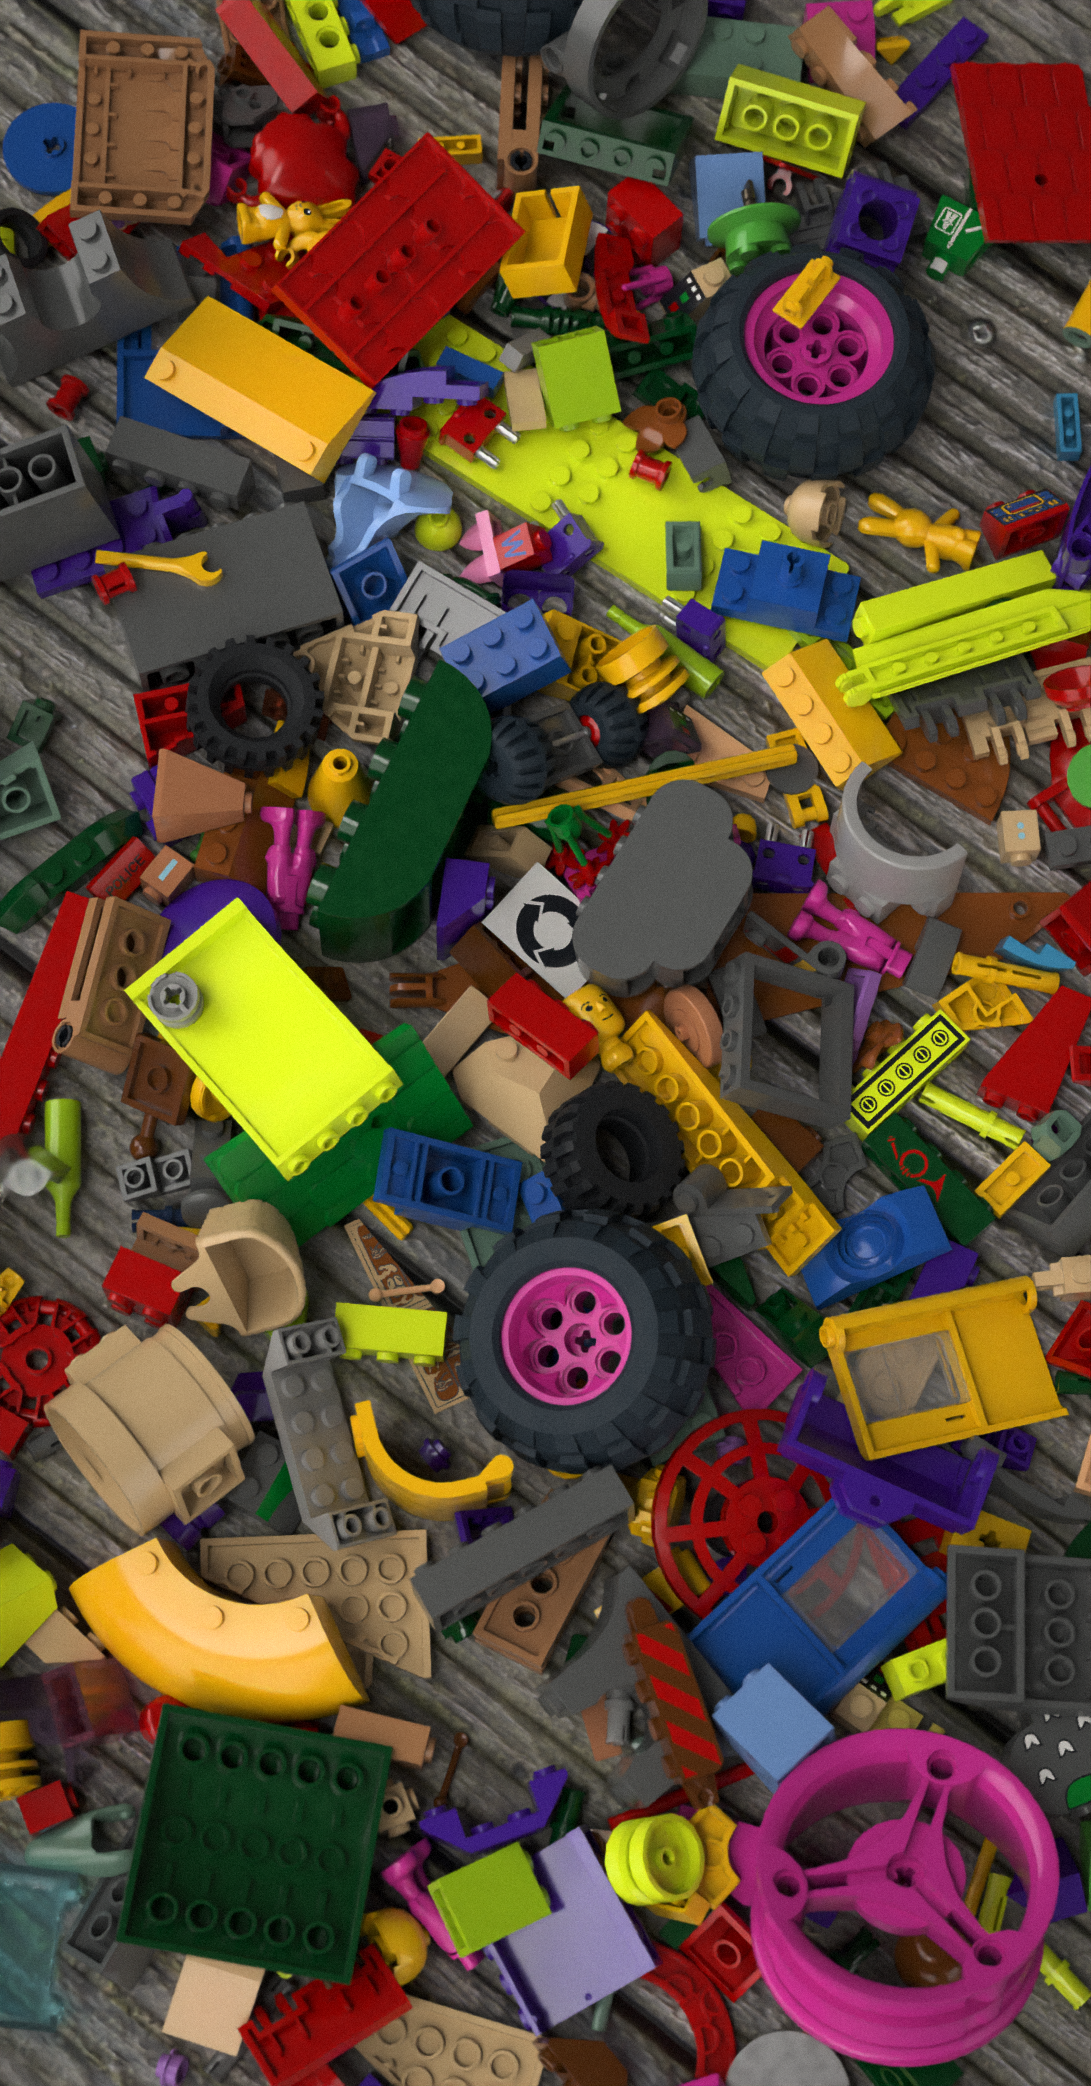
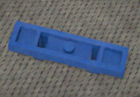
(363, 30)

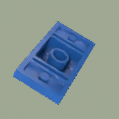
(786, 590)
(446, 1183)

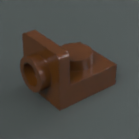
(239, 67)

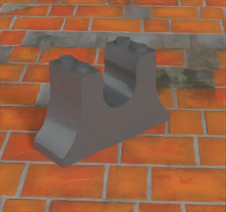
(88, 302)
(602, 1667)

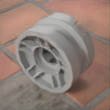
(169, 1013)

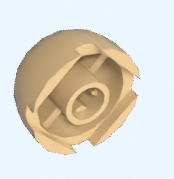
(816, 511)

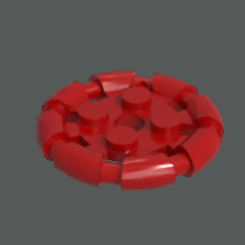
(34, 1337)

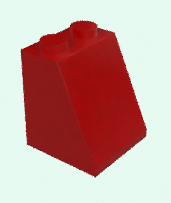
(1071, 927)

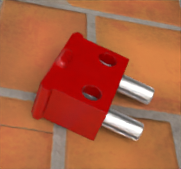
(472, 426)

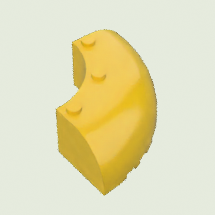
(212, 1650)

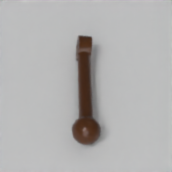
(460, 1741)

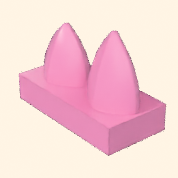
(479, 538)

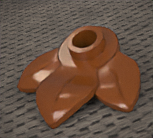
(658, 425)
(878, 1039)

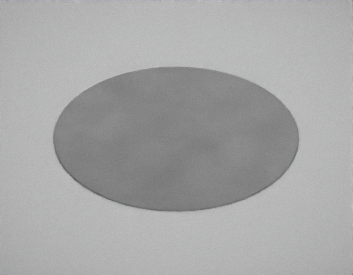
(786, 2060)

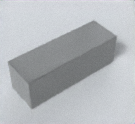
(519, 351)

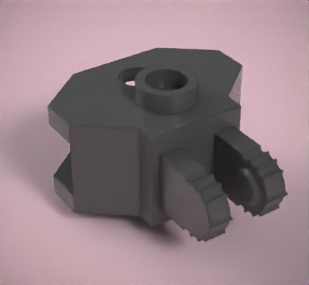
(244, 111)

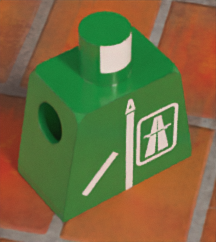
(953, 240)

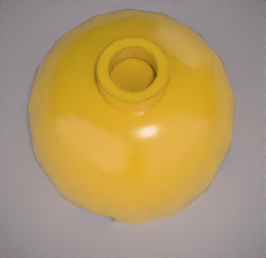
(398, 1940)

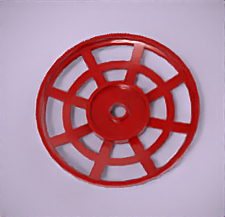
(739, 1511)

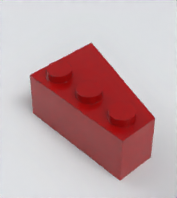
(164, 719)

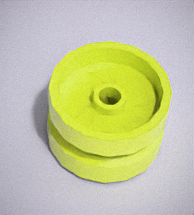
(654, 1860)

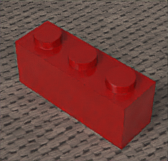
(543, 1025)

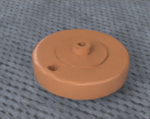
(694, 1023)

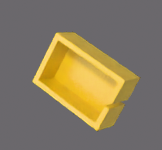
(552, 248)

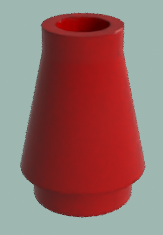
(412, 438)

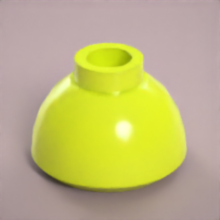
(438, 531)

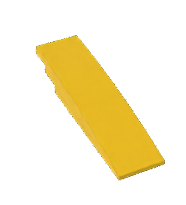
(726, 1138)

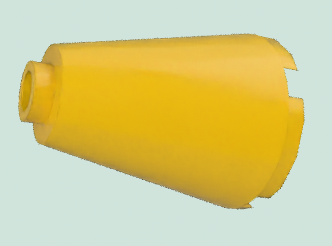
(337, 784)

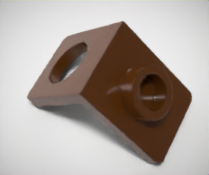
(330, 981)

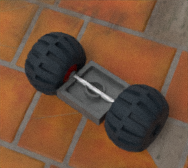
(562, 742)

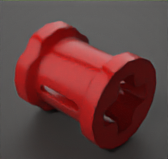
(67, 397)
(650, 469)
(114, 583)

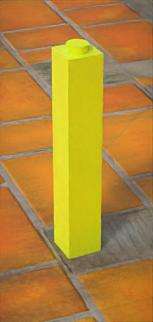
(951, 597)

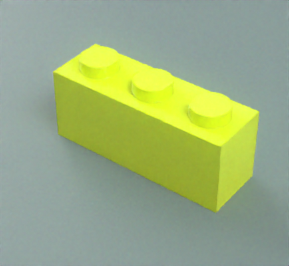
(392, 1333)

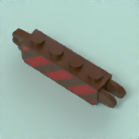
(674, 1703)

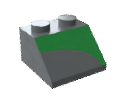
(267, 1487)

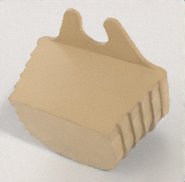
(247, 1268)

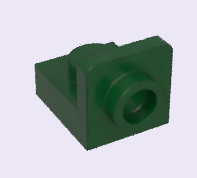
(34, 722)

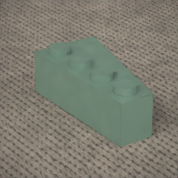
(24, 793)

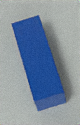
(471, 369)

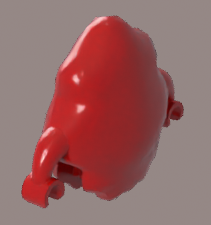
(301, 160)

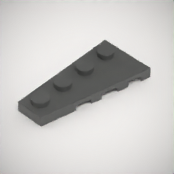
(727, 1235)

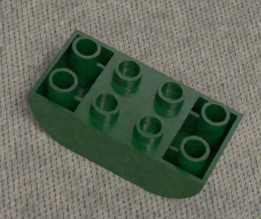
(416, 817)

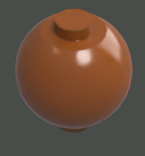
(925, 1963)

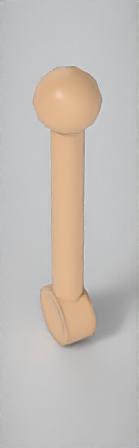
(437, 1287)

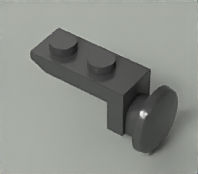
(204, 1187)

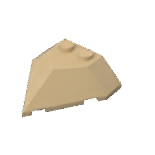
(366, 673)
(517, 1089)

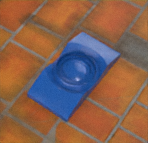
(876, 1245)

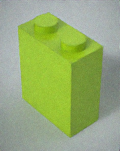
(576, 378)
(490, 1899)

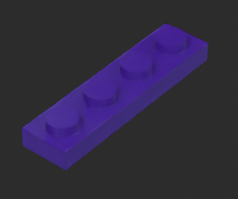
(934, 72)

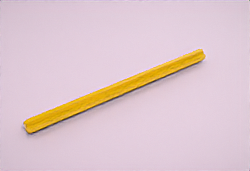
(646, 785)

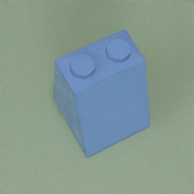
(718, 186)
(771, 1726)

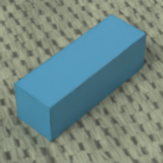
(1067, 427)

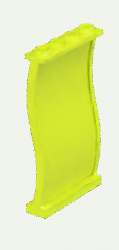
(270, 1041)

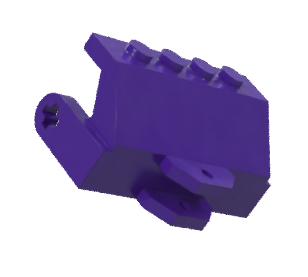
(886, 1488)

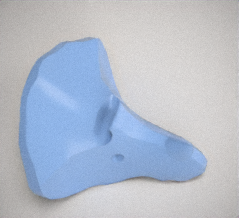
(378, 503)

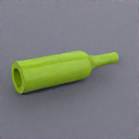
(703, 673)
(64, 1142)

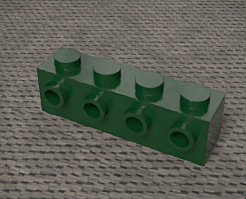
(669, 343)

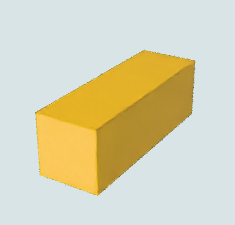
(463, 148)
(687, 1910)

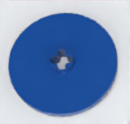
(27, 151)

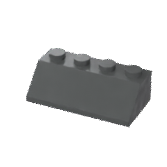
(180, 463)
(1059, 1204)
(95, 1929)

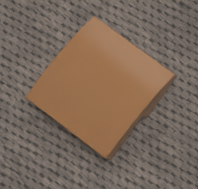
(165, 1243)

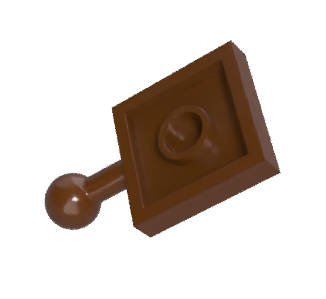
(157, 1085)

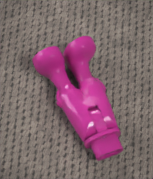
(290, 872)
(861, 939)
(410, 1880)

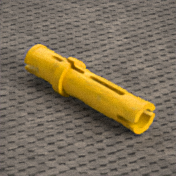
(992, 970)

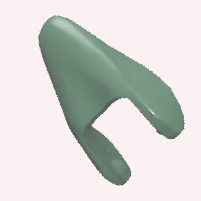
(72, 1845)

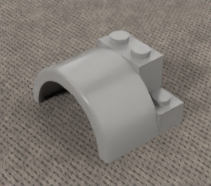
(877, 875)

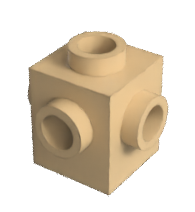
(398, 1823)

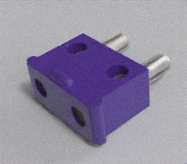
(571, 542)
(697, 627)
(782, 865)

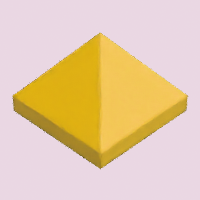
(891, 47)

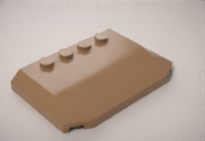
(142, 127)

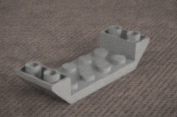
(318, 1437)

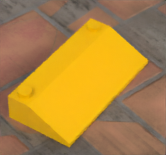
(261, 387)

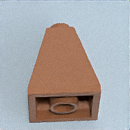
(195, 798)

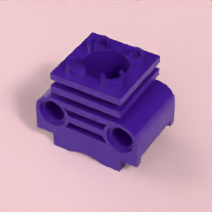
(887, 204)

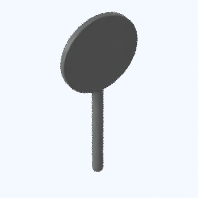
(802, 776)

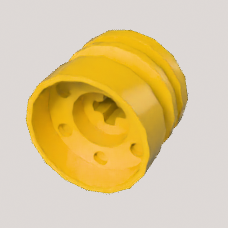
(639, 666)
(15, 1740)

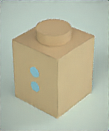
(1018, 837)

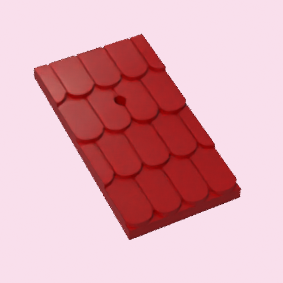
(1022, 130)
(398, 260)

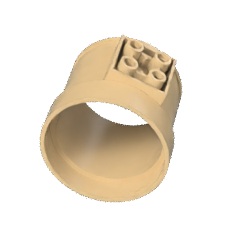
(151, 1427)

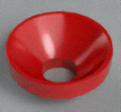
(1070, 687)

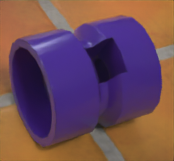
(191, 1533)

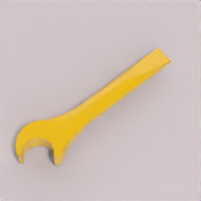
(188, 566)

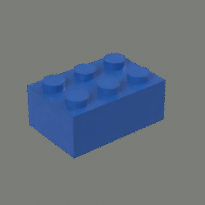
(509, 656)

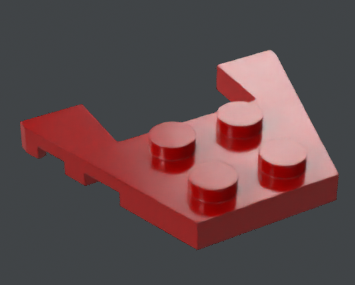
(250, 271)

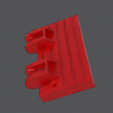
(325, 2021)

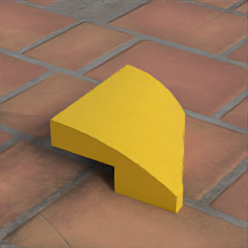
(983, 1006)

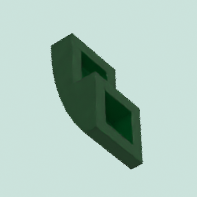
(658, 385)

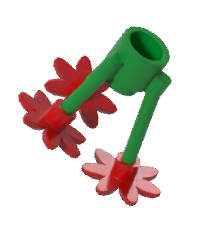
(566, 825)

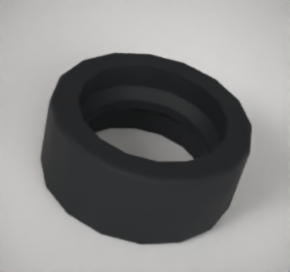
(25, 226)

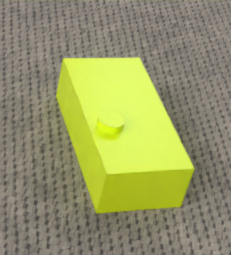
(790, 120)

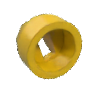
(746, 827)

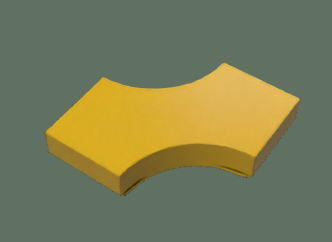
(715, 1831)

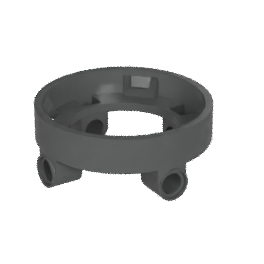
(626, 84)

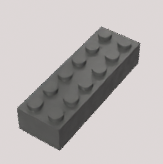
(523, 1547)

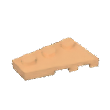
(719, 745)

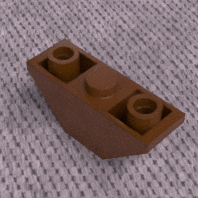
(581, 2062)

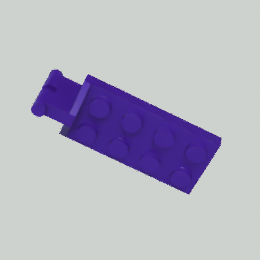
(141, 520)

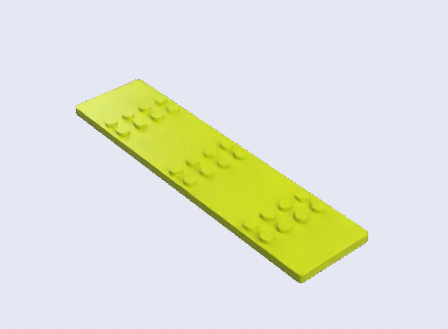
(592, 478)

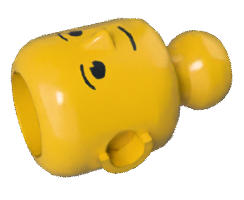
(596, 1007)

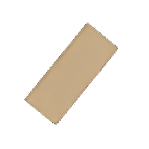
(458, 1030)

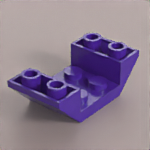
(446, 1827)

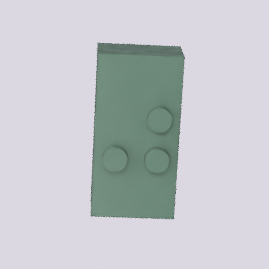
(737, 42)

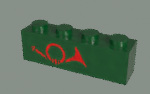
(912, 1163)

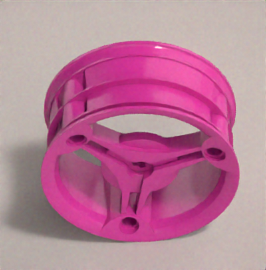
(1000, 1968)

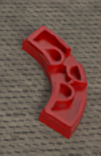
(702, 2008)

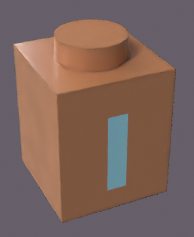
(167, 877)

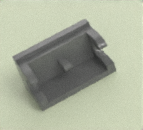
(702, 457)

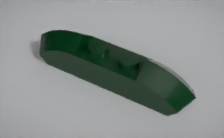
(300, 335)
(67, 870)

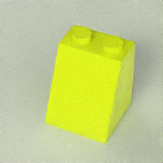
(25, 1599)

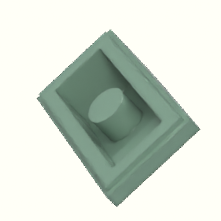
(683, 556)

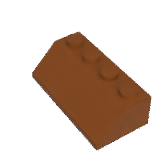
(241, 848)

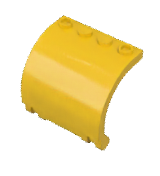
(422, 1497)

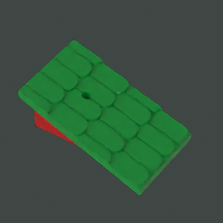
(348, 1172)

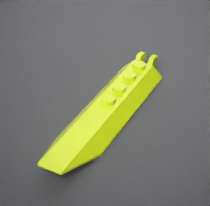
(965, 643)

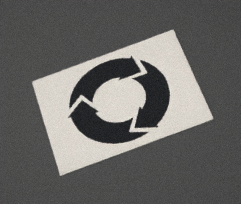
(538, 926)

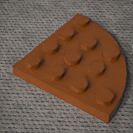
(950, 768)

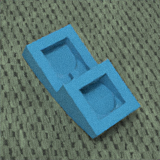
(1044, 957)

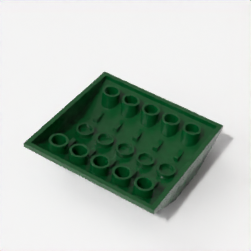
(254, 1844)

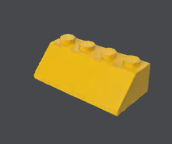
(835, 733)

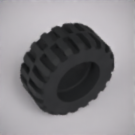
(640, 1128)

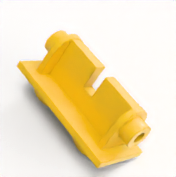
(807, 292)

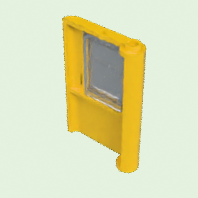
(938, 1360)

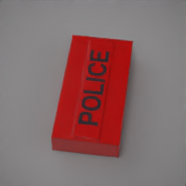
(122, 872)

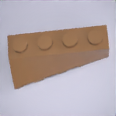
(843, 69)

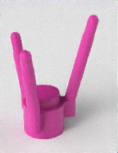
(651, 282)

